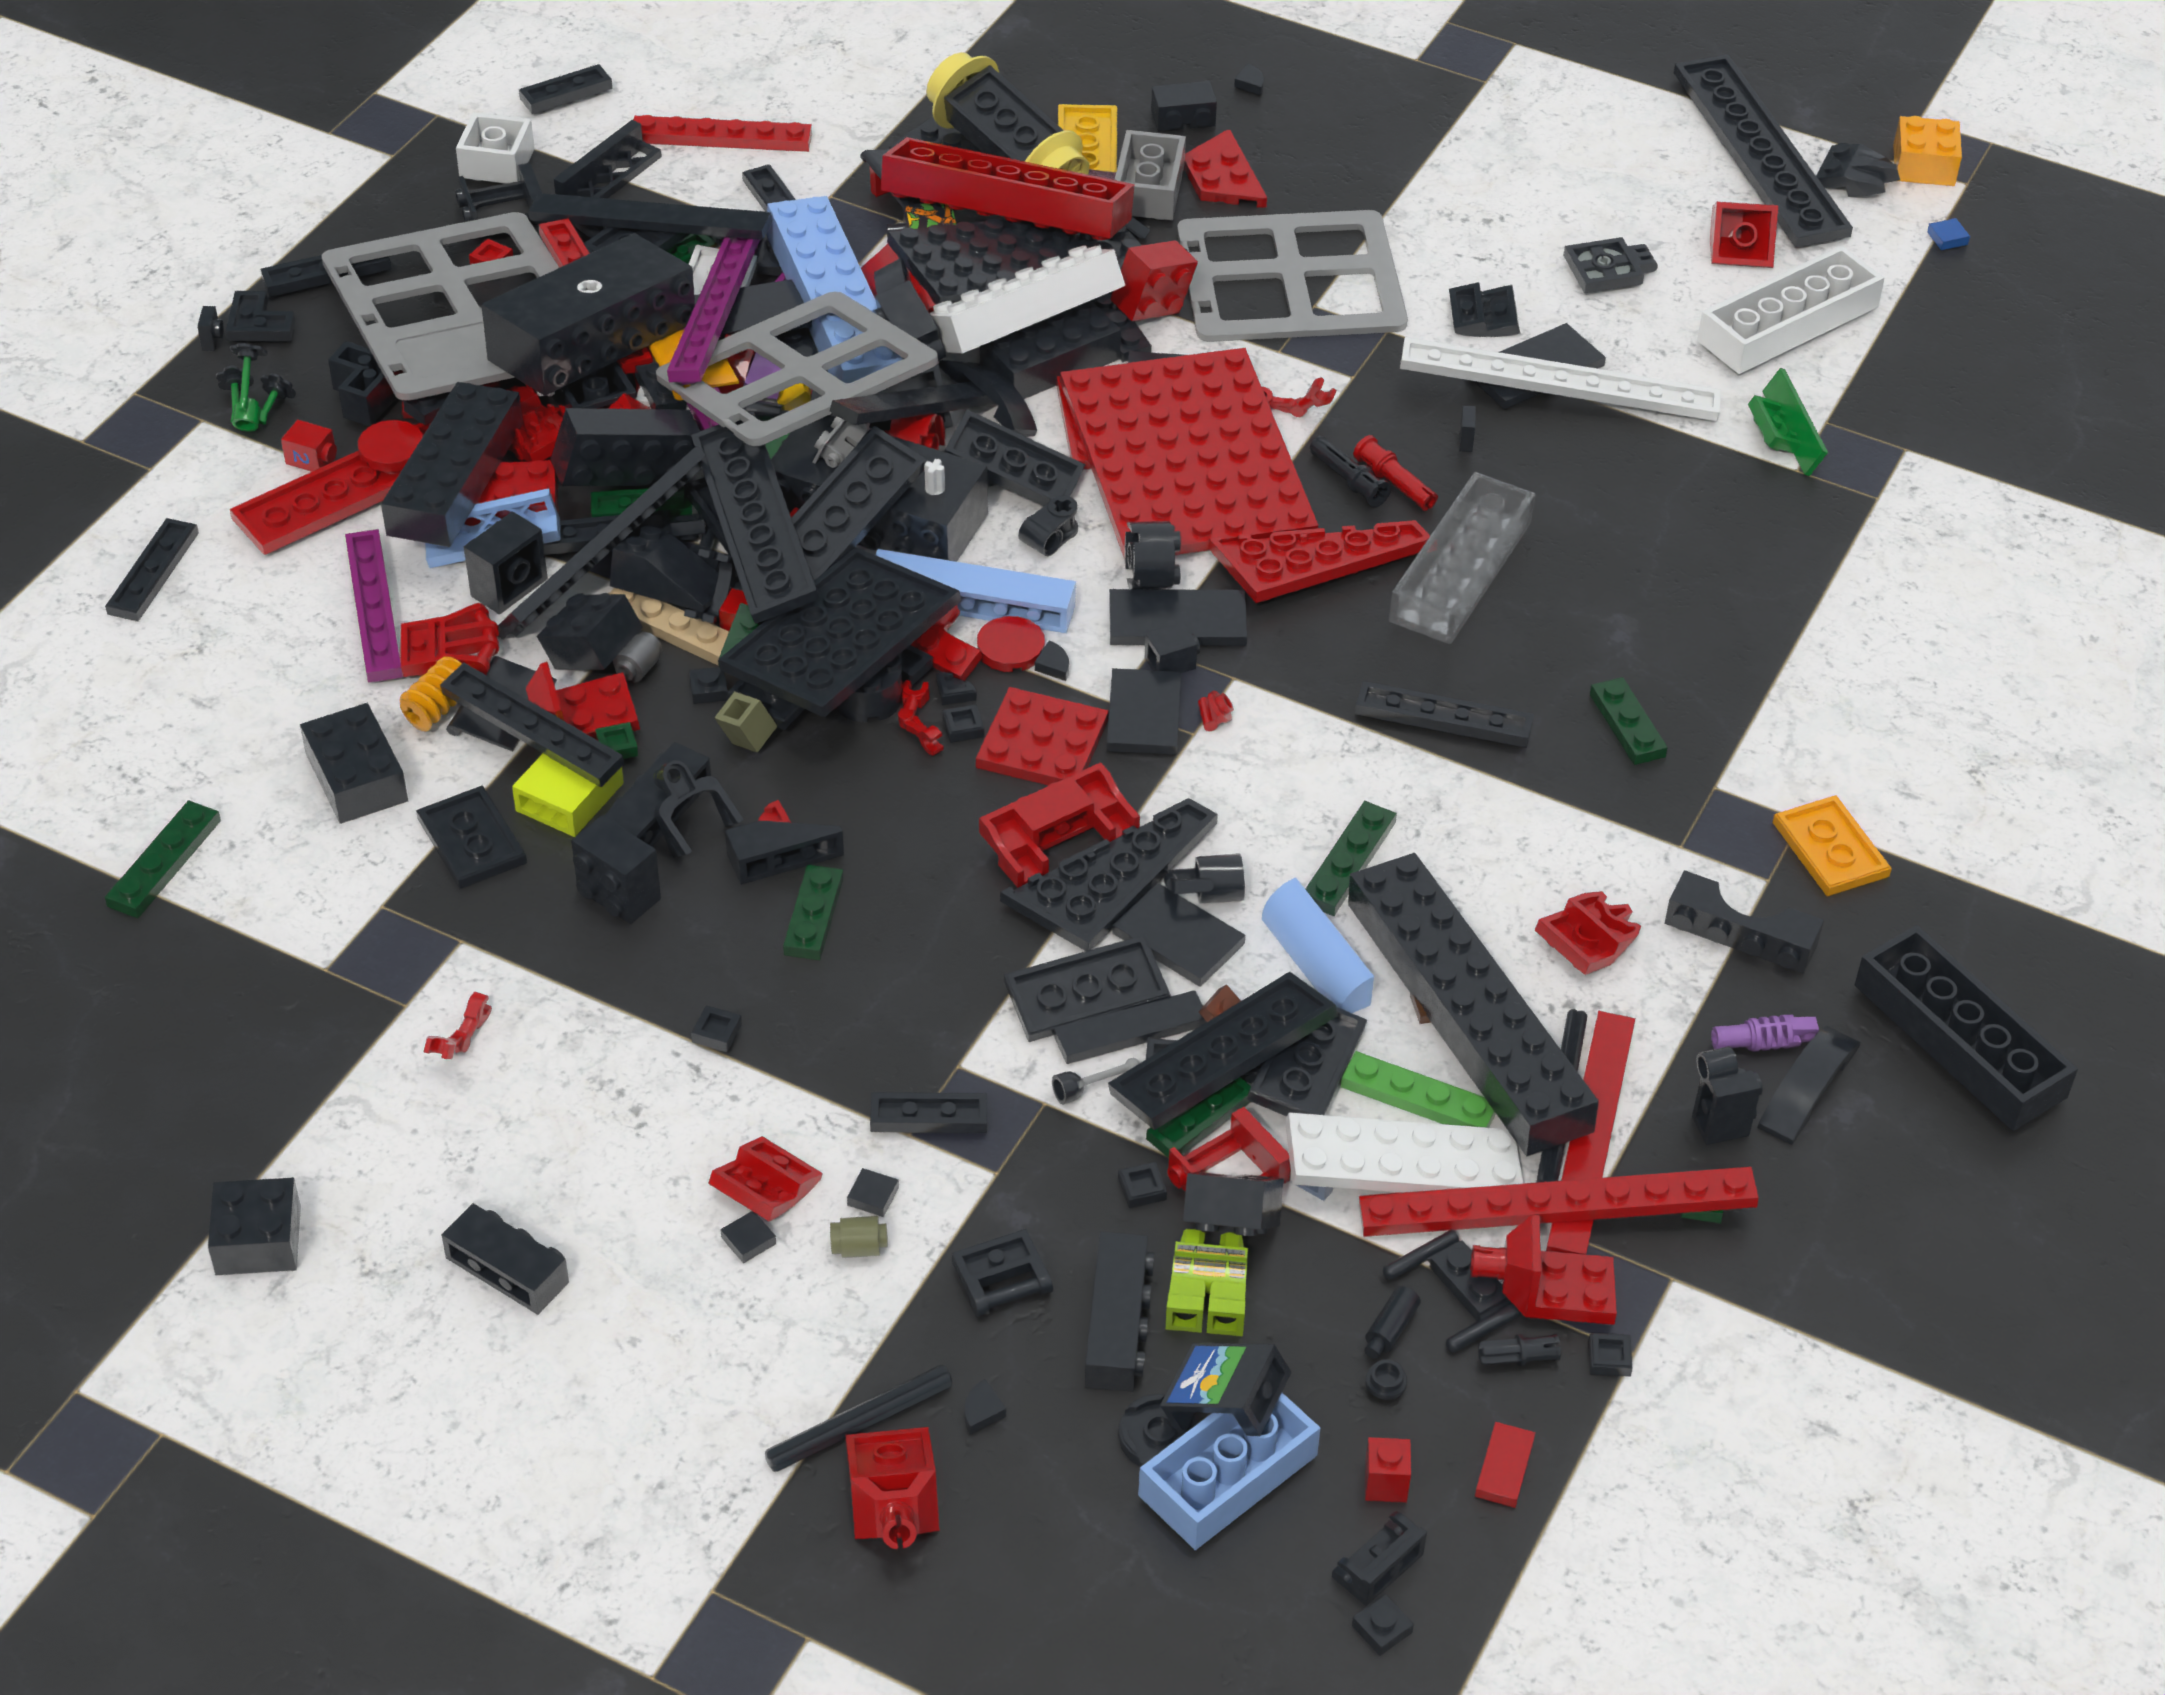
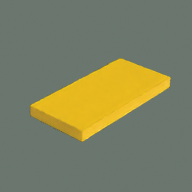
(1097, 131)

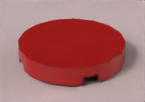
(388, 444)
(1010, 643)

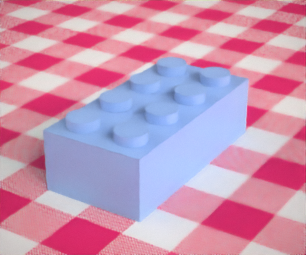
(1221, 1473)

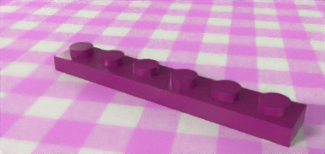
(373, 606)

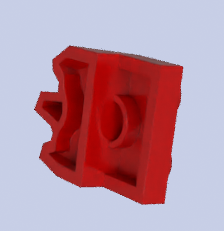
(1589, 931)

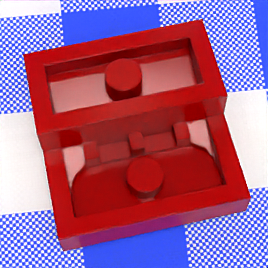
(765, 1178)

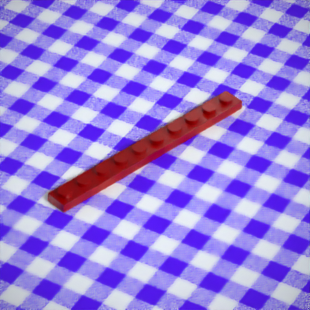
(1558, 1201)

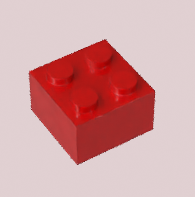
(1154, 280)

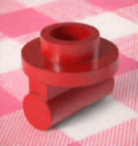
(1215, 710)

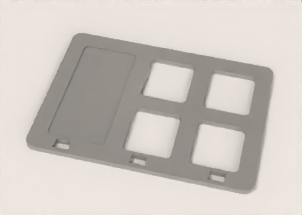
(446, 348)

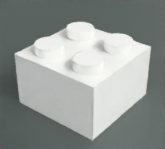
(494, 147)

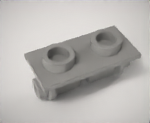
(833, 445)

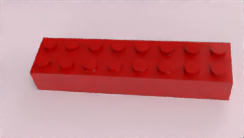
(1007, 188)

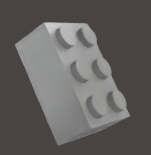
(1156, 168)

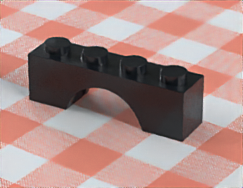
(1781, 939)

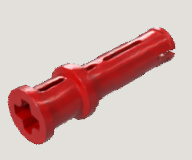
(1386, 466)

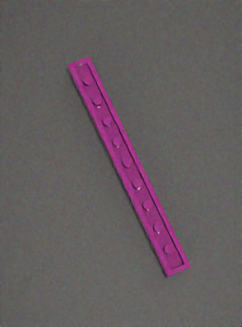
(711, 310)

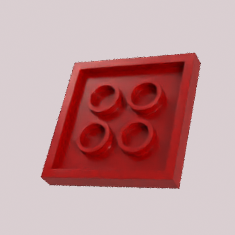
(1041, 737)

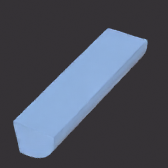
(1318, 947)

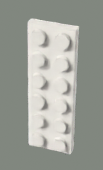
(1398, 1154)

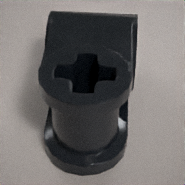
(1050, 525)

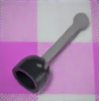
(1070, 1086)

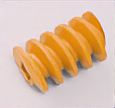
(424, 699)

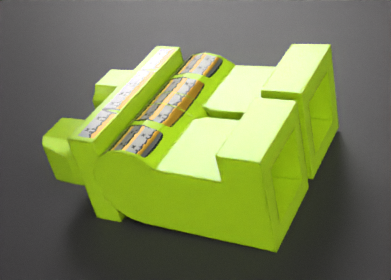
(1212, 1270)

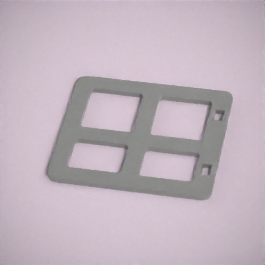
(1293, 270)
(797, 369)

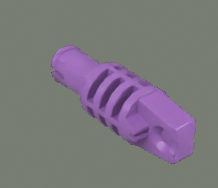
(1766, 1033)

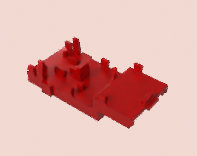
(539, 427)

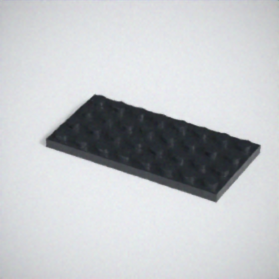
(972, 255)

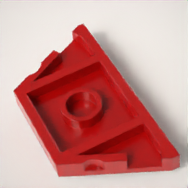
(1222, 172)

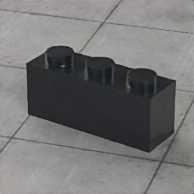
(505, 1258)

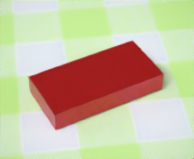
(1505, 1464)

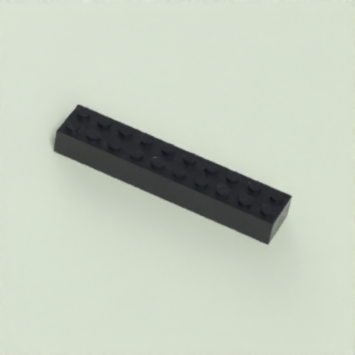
(1473, 1005)

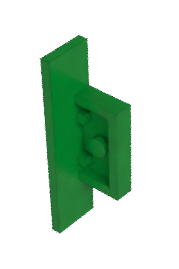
(1787, 422)

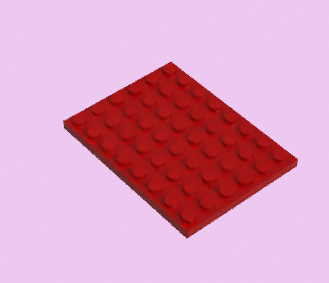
(1187, 447)

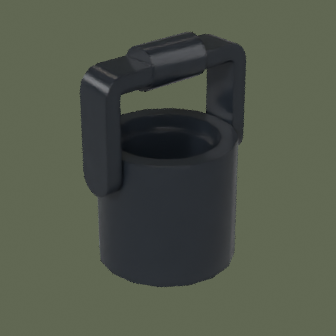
(1213, 878)

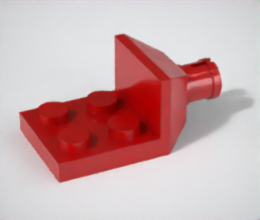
(587, 704)
(1549, 1282)
(893, 1485)

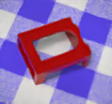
(1244, 1135)

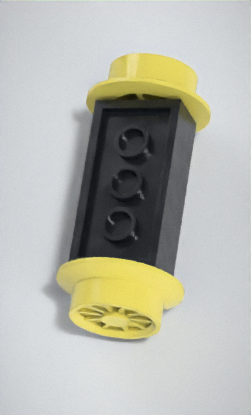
(997, 116)

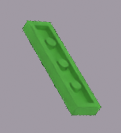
(1415, 1092)

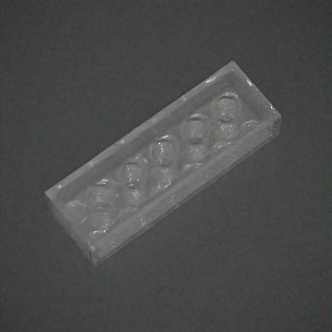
(1462, 558)

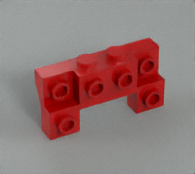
(1052, 816)

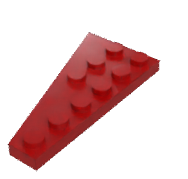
(1311, 556)

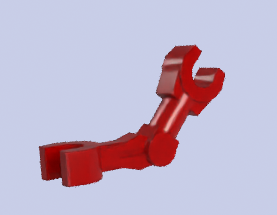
(1299, 406)
(912, 723)
(474, 1016)

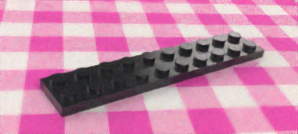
(1763, 150)

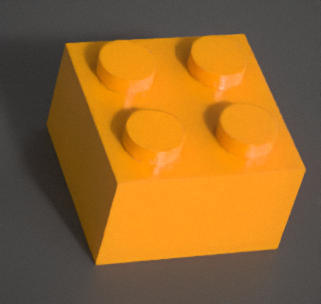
(1927, 150)

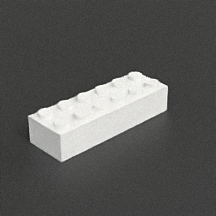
(1027, 298)
(1790, 309)

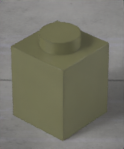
(745, 722)

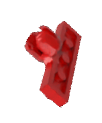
(948, 651)

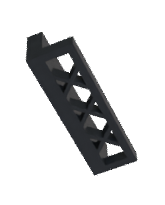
(603, 160)

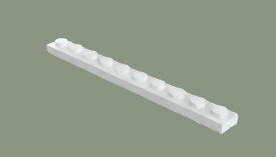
(1561, 379)

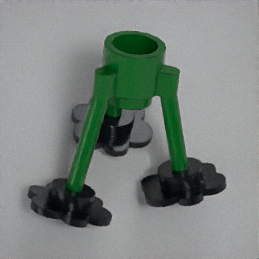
(246, 411)

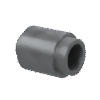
(638, 656)

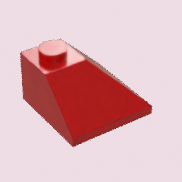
(1743, 234)

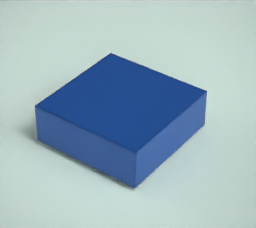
(1948, 234)

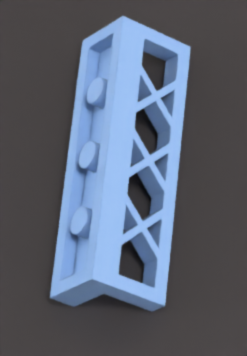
(547, 520)

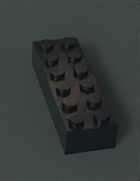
(452, 464)
(1965, 1027)

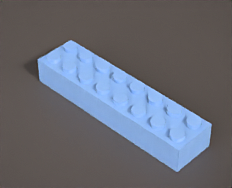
(821, 261)

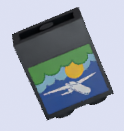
(1227, 1380)

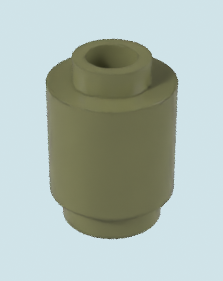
(858, 1236)

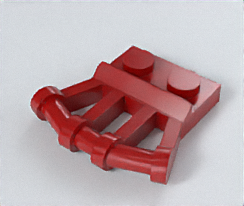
(452, 636)

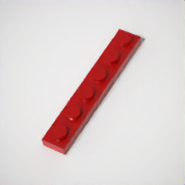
(725, 133)

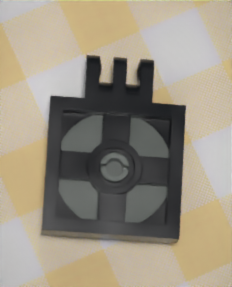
(1609, 264)

